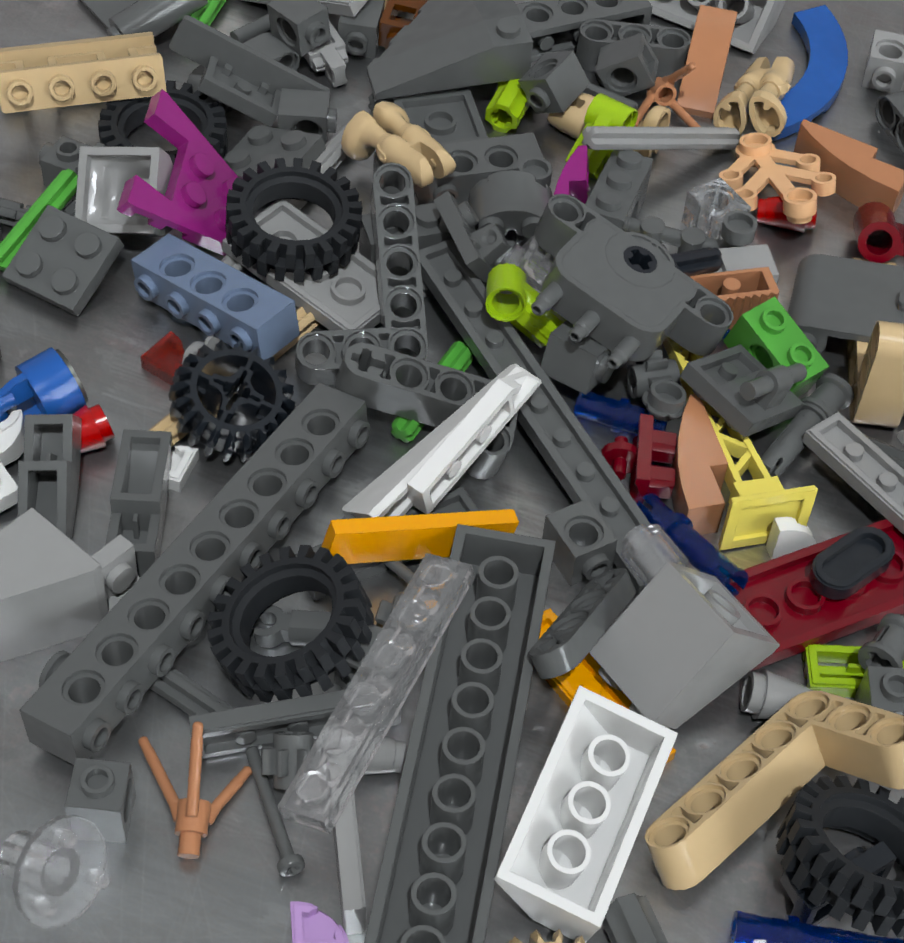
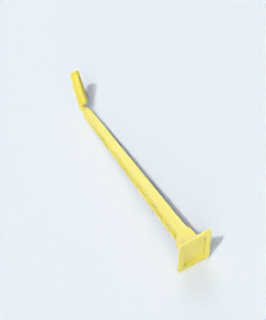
(751, 502)

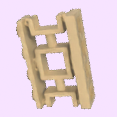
(80, 72)

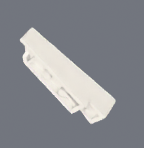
(447, 452)

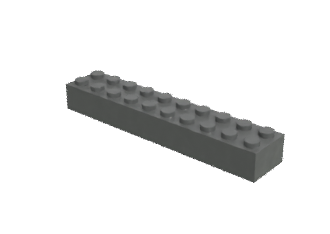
(464, 749)

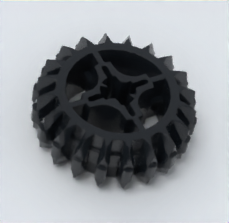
(210, 383)

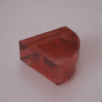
(164, 357)

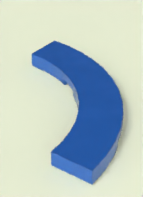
(825, 68)

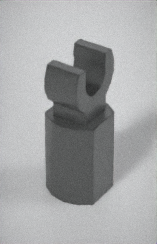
(295, 627)

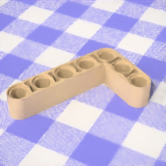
(877, 375)
(766, 772)

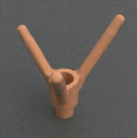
(665, 94)
(191, 813)

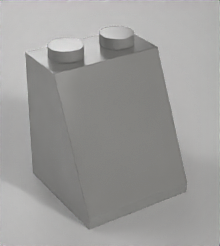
(46, 587)
(680, 645)

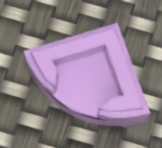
(313, 925)

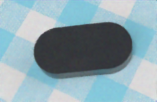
(851, 563)

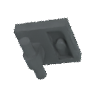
(744, 390)

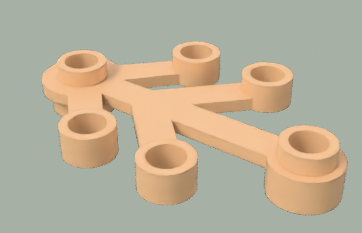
(759, 151)

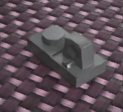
(477, 247)

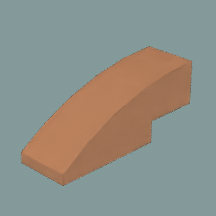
(709, 52)
(857, 172)
(699, 469)

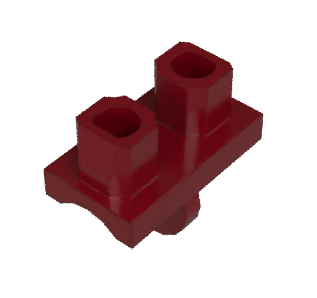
(637, 458)

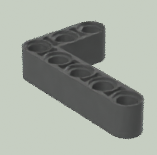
(393, 290)

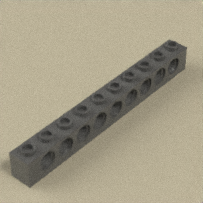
(174, 597)

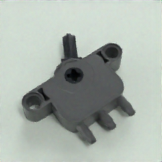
(626, 286)

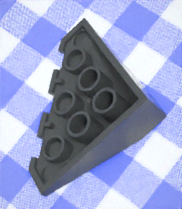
(453, 48)

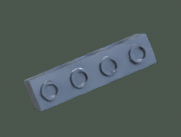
(215, 296)

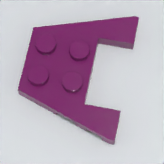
(197, 183)

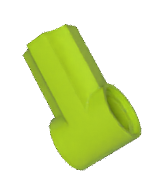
(507, 106)
(604, 112)
(517, 305)

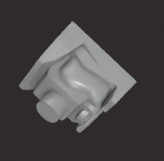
(102, 180)

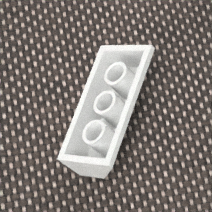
(584, 814)

